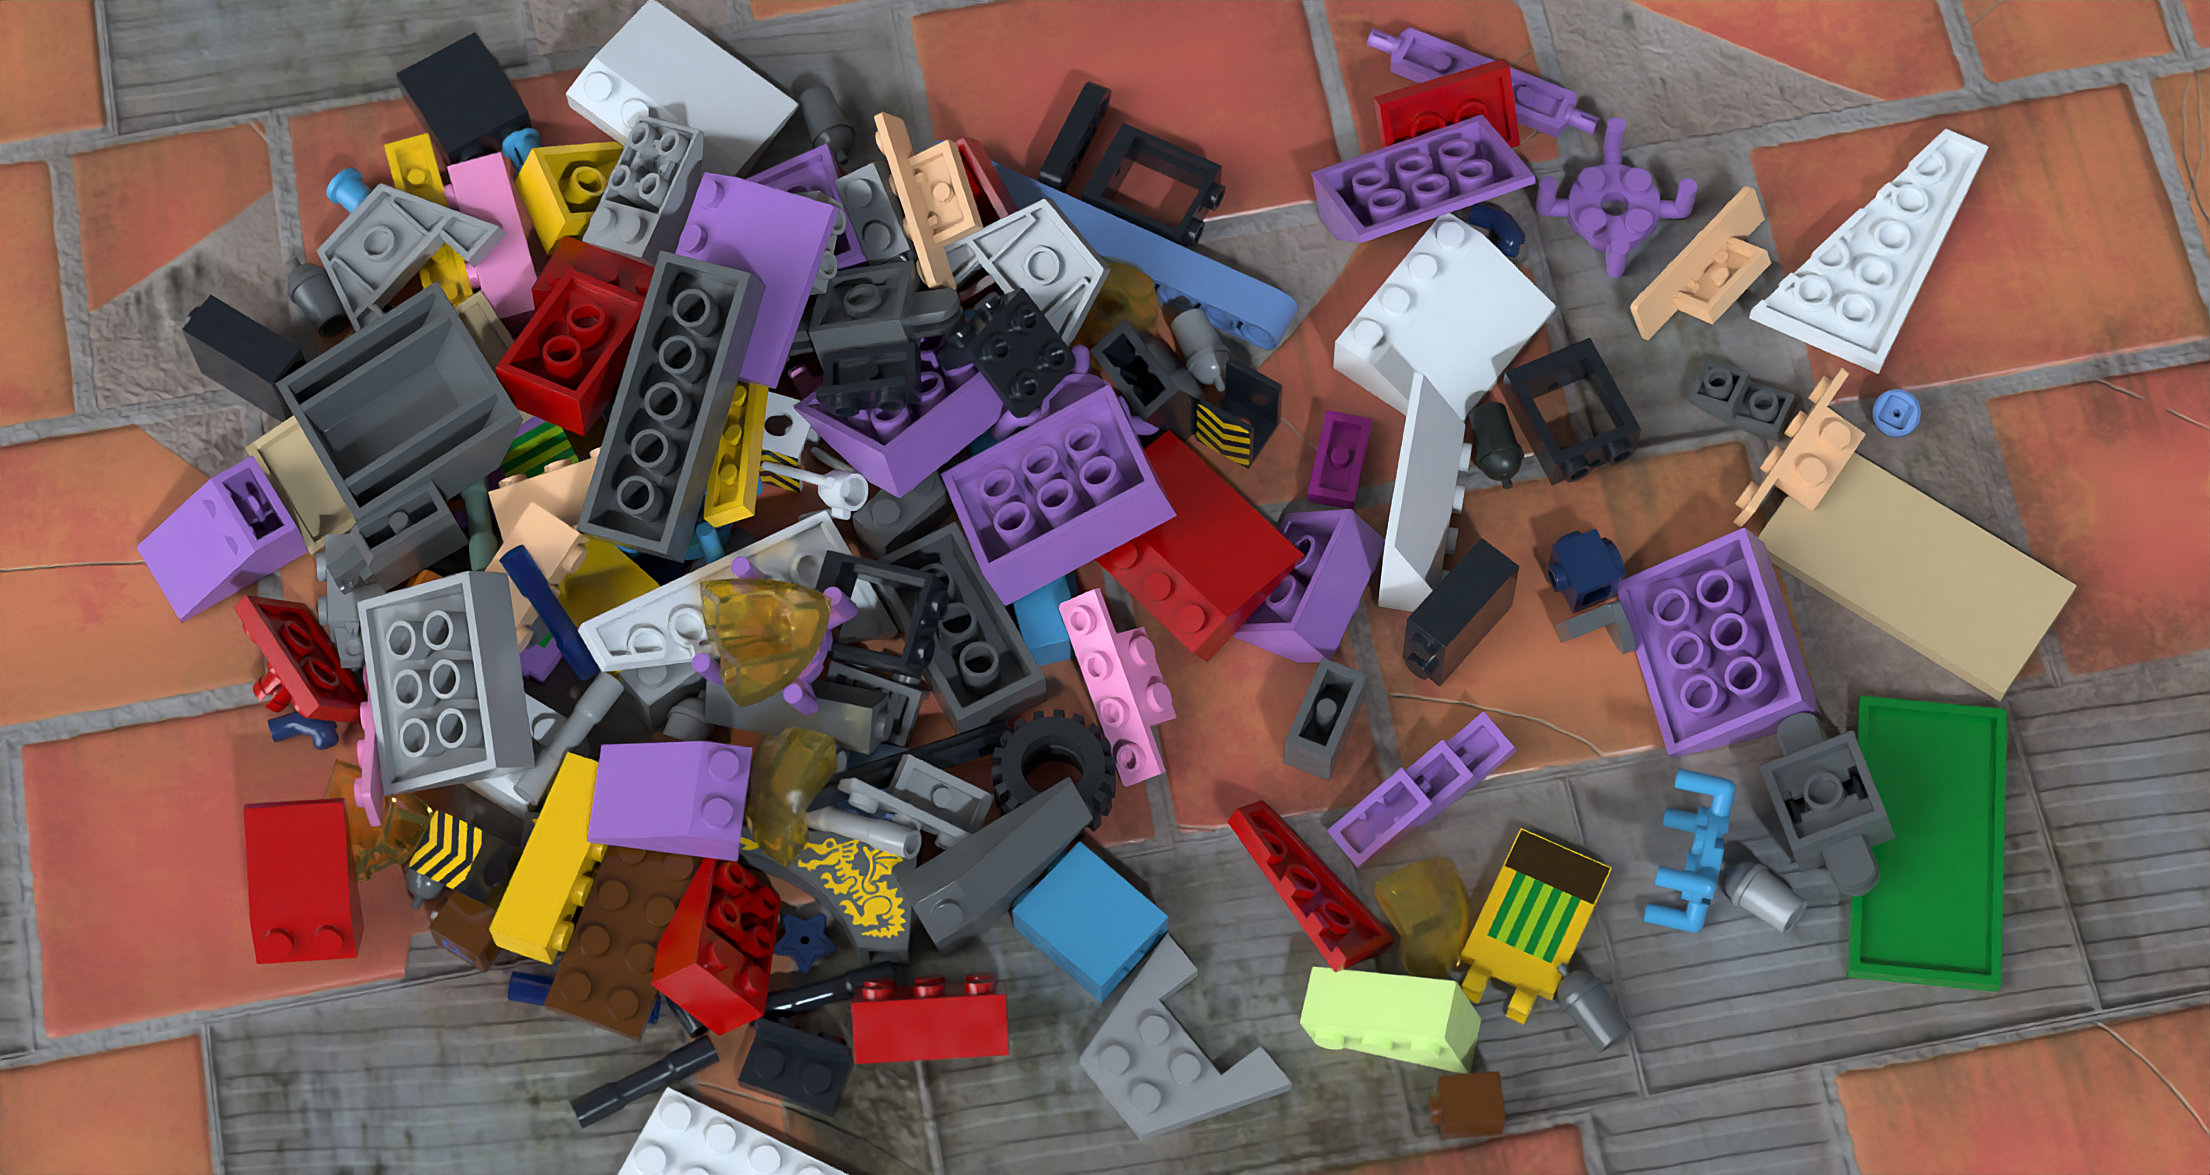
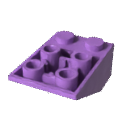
(221, 540)

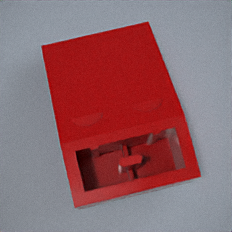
(720, 947)

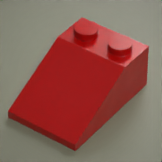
(572, 352)
(302, 881)

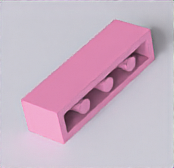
(507, 272)

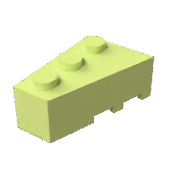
(1392, 1017)

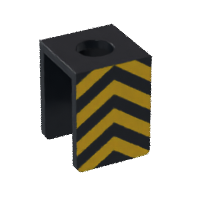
(1248, 398)
(466, 859)

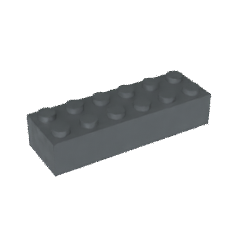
(671, 406)

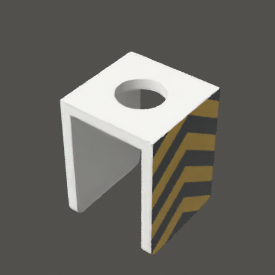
(787, 446)

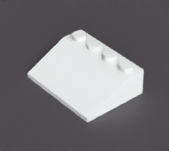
(680, 76)
(1445, 313)
(1423, 499)

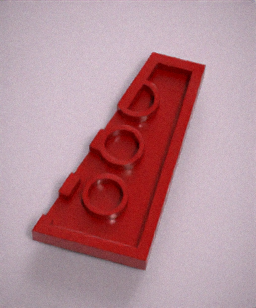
(1315, 896)

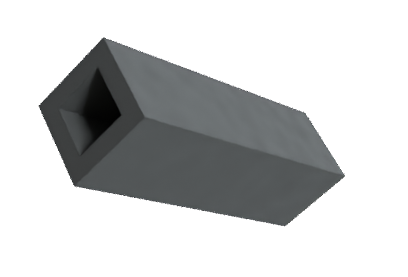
(849, 714)

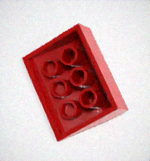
(1208, 562)

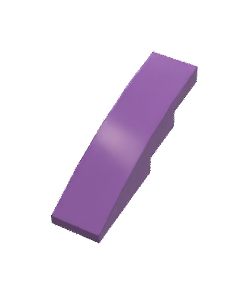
(1421, 791)

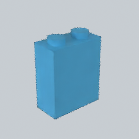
(1089, 921)

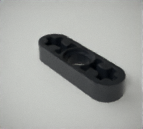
(1075, 136)

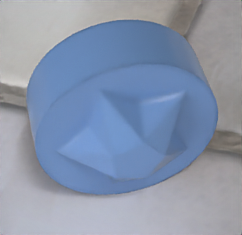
(1897, 413)

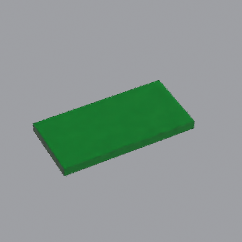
(1943, 874)

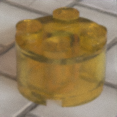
(1123, 296)

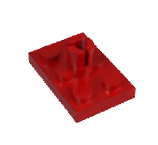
(1448, 101)
(299, 662)

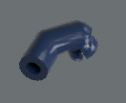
(1500, 223)
(295, 724)

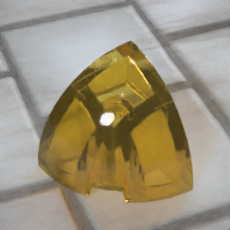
(762, 633)
(782, 784)
(401, 828)
(1430, 913)

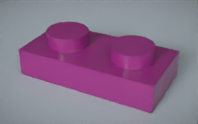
(1339, 460)

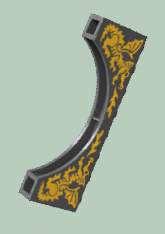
(843, 876)

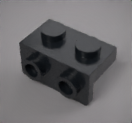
(871, 379)

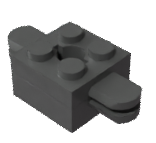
(874, 310)
(1828, 803)

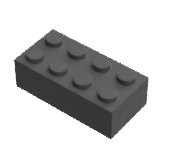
(979, 658)

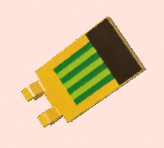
(1532, 921)

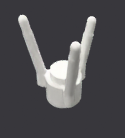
(841, 488)

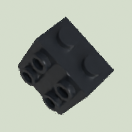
(1011, 349)

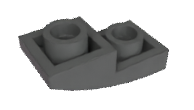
(1740, 402)

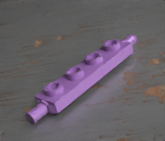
(1537, 102)

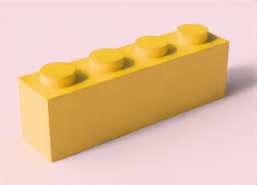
(552, 869)

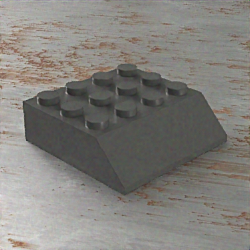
(404, 406)

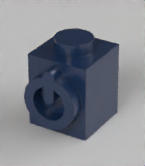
(1585, 569)

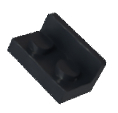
(797, 1065)

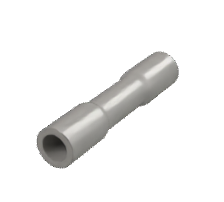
(586, 714)
(877, 833)

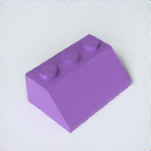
(1321, 594)

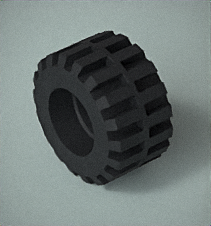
(1055, 740)

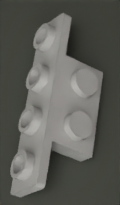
(925, 800)

